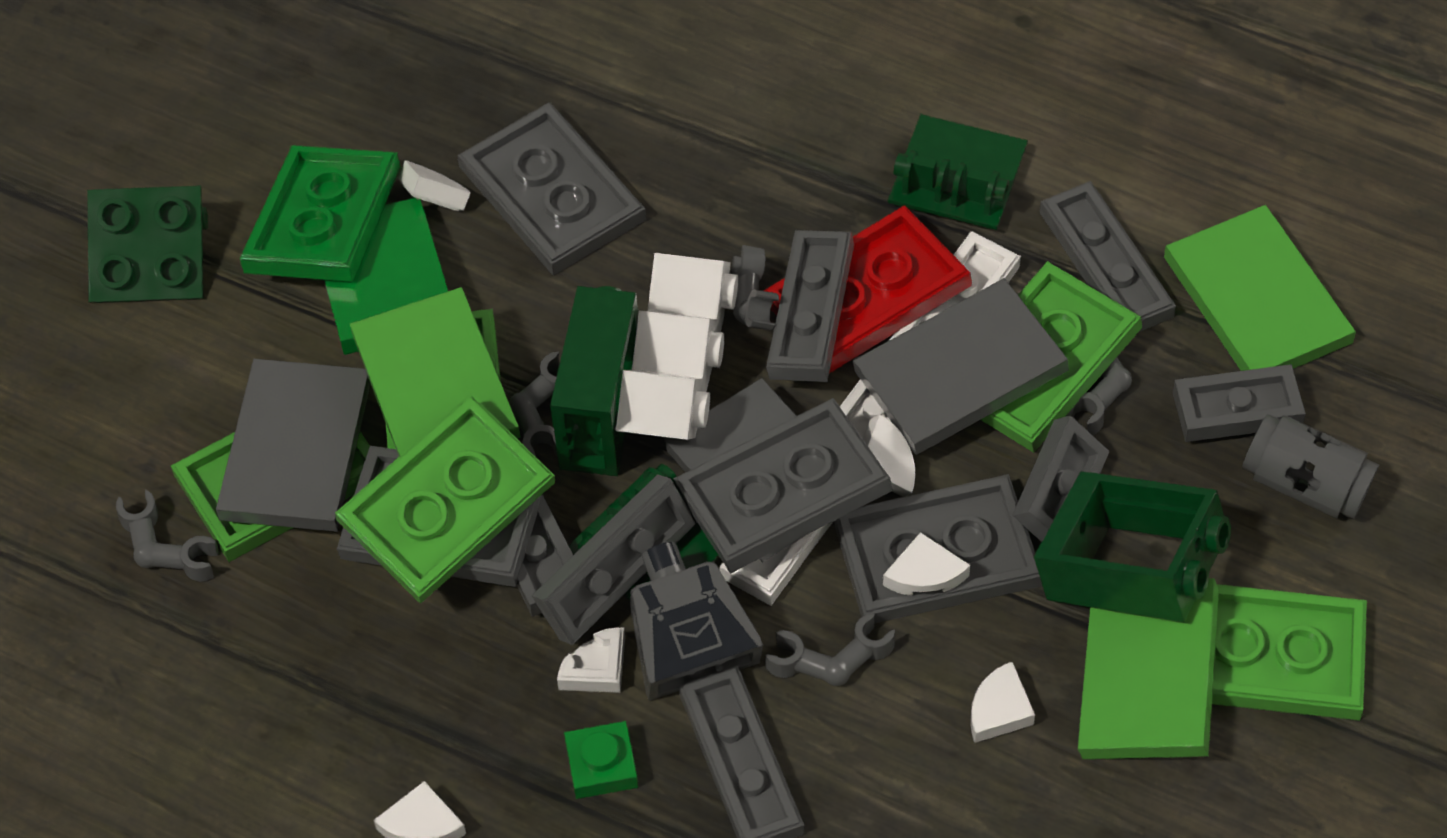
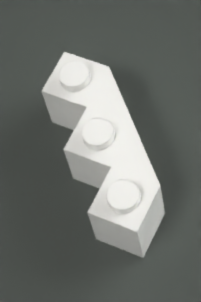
(677, 347)

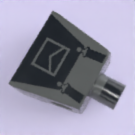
(688, 623)

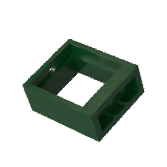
(590, 378)
(1138, 506)

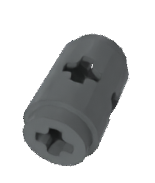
(1280, 460)

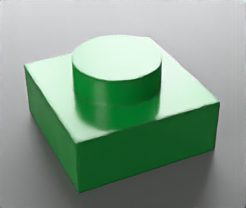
(601, 760)

